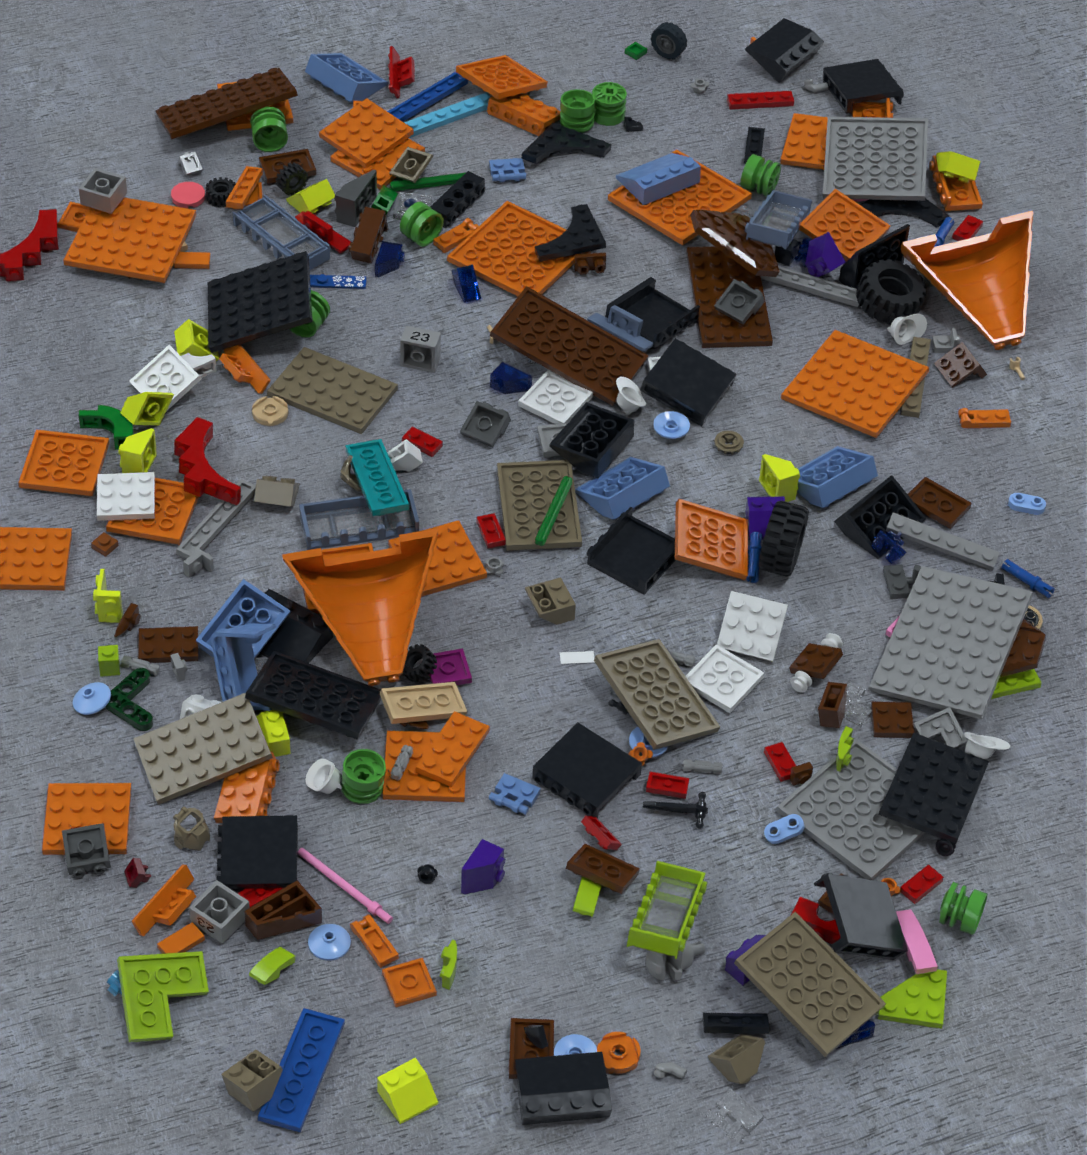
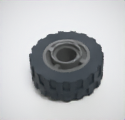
(668, 40)

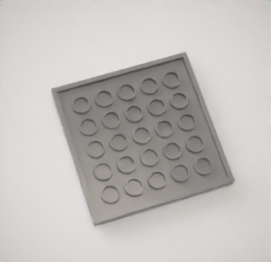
(876, 158)
(844, 809)

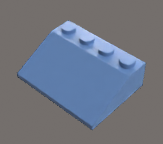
(344, 76)
(660, 177)
(835, 475)
(624, 487)
(245, 607)

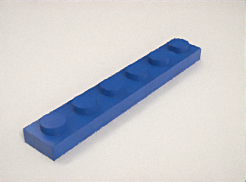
(428, 96)

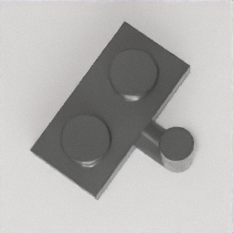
(897, 581)

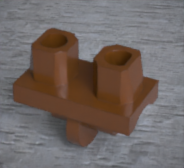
(590, 261)

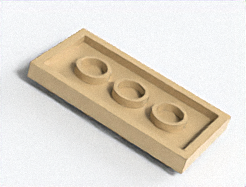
(422, 702)

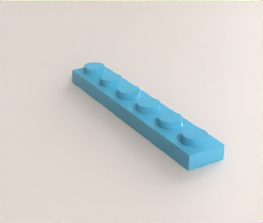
(449, 114)

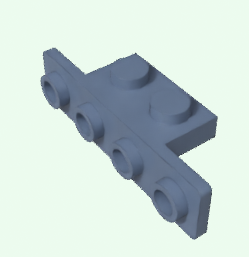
(623, 326)

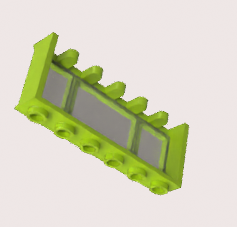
(668, 909)

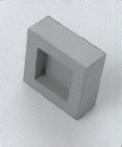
(178, 667)

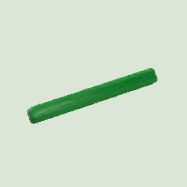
(426, 182)
(553, 511)

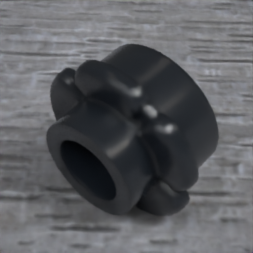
(943, 851)
(427, 873)

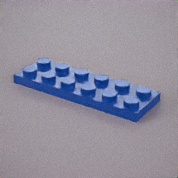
(302, 1069)

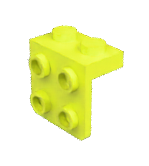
(108, 602)

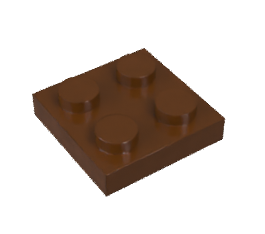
(892, 719)

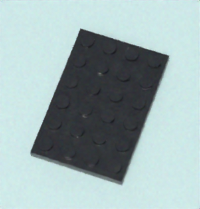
(314, 694)
(934, 788)

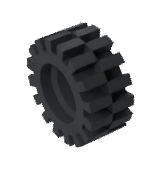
(290, 171)
(216, 186)
(424, 669)

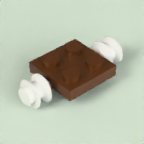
(815, 662)

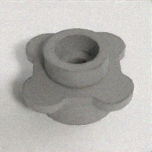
(699, 86)
(494, 566)

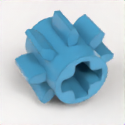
(114, 982)

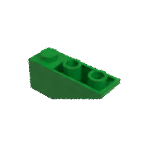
(384, 199)

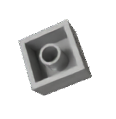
(103, 190)
(420, 349)
(219, 911)

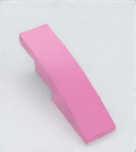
(917, 944)

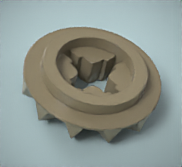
(729, 436)

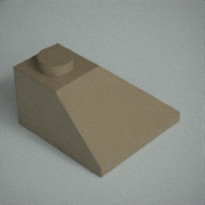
(411, 164)
(739, 1058)

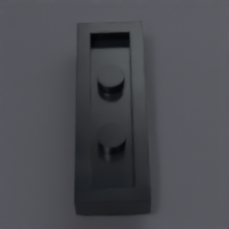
(754, 142)
(736, 1023)

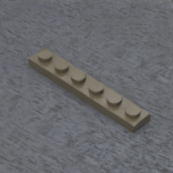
(919, 354)

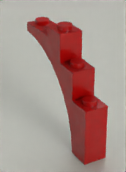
(28, 252)
(198, 473)

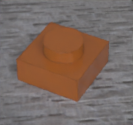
(104, 544)

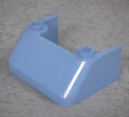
(236, 659)

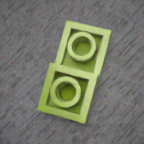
(843, 753)
(586, 897)
(269, 967)
(448, 971)

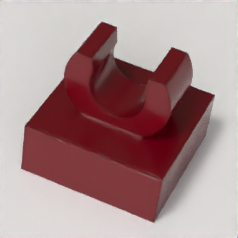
(136, 873)

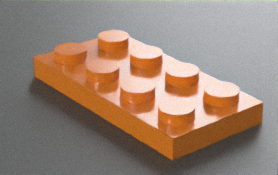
(452, 749)

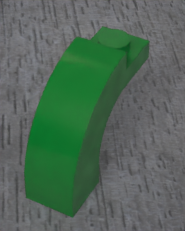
(109, 419)

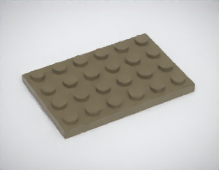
(333, 390)
(525, 499)
(656, 694)
(202, 748)
(810, 984)

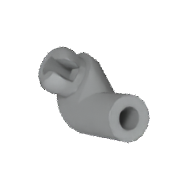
(815, 87)
(669, 1067)

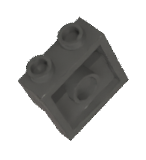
(739, 301)
(485, 423)
(86, 850)

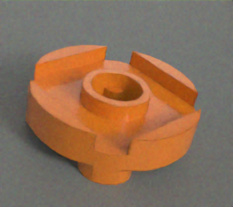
(625, 1062)

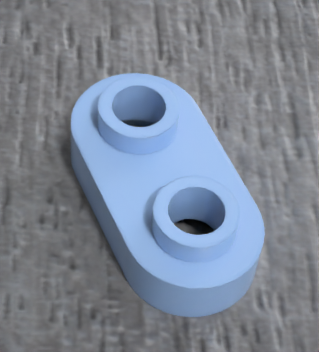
(1027, 503)
(784, 829)

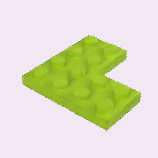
(148, 984)

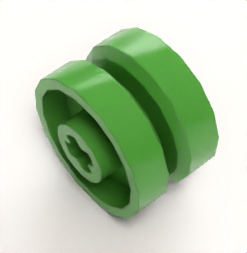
(421, 224)

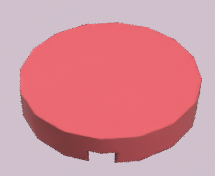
(188, 194)

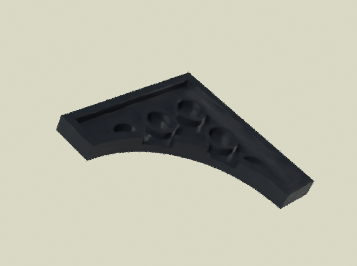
(563, 140)
(924, 209)
(580, 237)

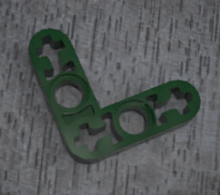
(124, 700)

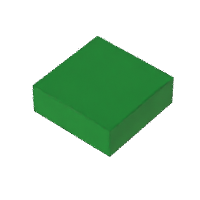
(635, 50)

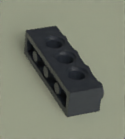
(459, 197)

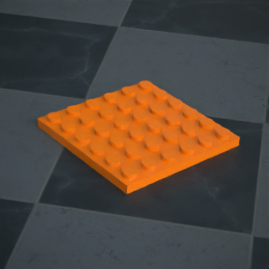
(672, 213)
(133, 241)
(505, 251)
(855, 383)

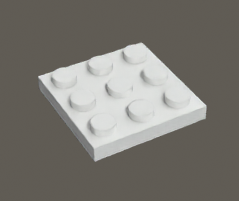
(166, 374)
(554, 398)
(126, 496)
(752, 626)
(724, 678)

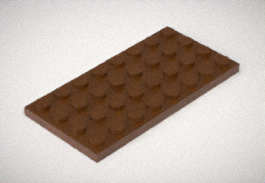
(225, 102)
(710, 276)
(568, 344)

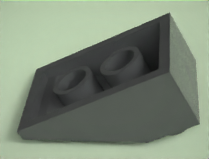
(355, 197)

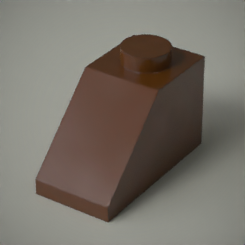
(833, 705)

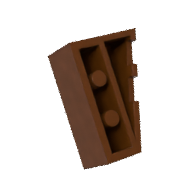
(368, 234)
(283, 912)

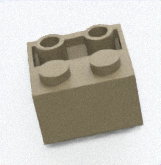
(276, 492)
(552, 601)
(252, 1080)

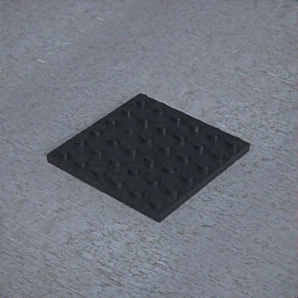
(259, 302)

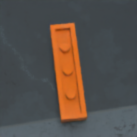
(244, 187)

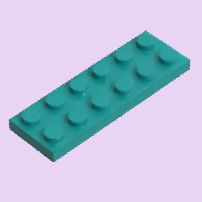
(377, 477)

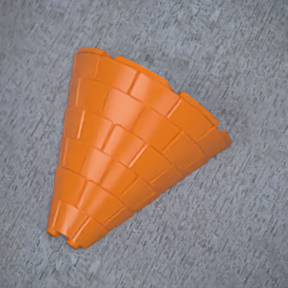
(982, 276)
(369, 600)

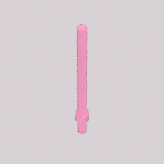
(373, 907)

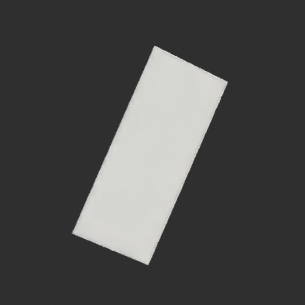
(577, 657)

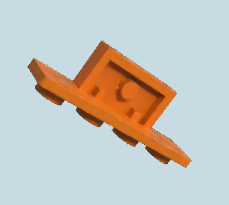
(244, 368)
(167, 902)

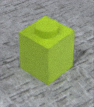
(109, 660)

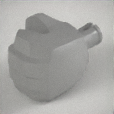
(660, 963)

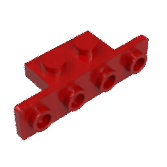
(401, 72)
(324, 231)

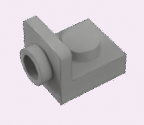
(190, 163)
(945, 343)
(196, 561)

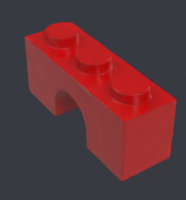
(809, 913)

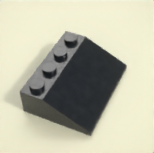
(784, 48)
(884, 248)
(593, 439)
(874, 513)
(301, 633)
(563, 1088)

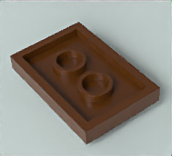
(273, 163)
(939, 502)
(160, 643)
(602, 868)
(522, 1047)

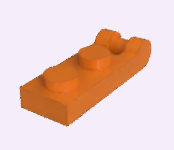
(455, 236)
(984, 418)
(374, 941)

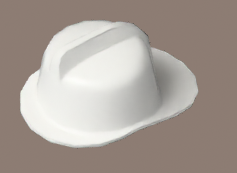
(905, 328)
(629, 395)
(983, 746)
(323, 776)

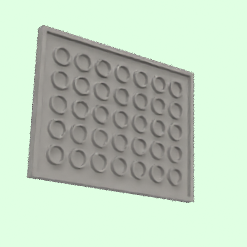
(951, 642)

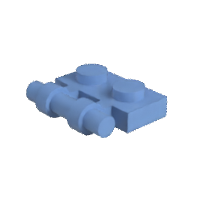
(507, 169)
(517, 790)

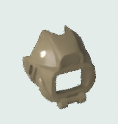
(347, 477)
(196, 836)

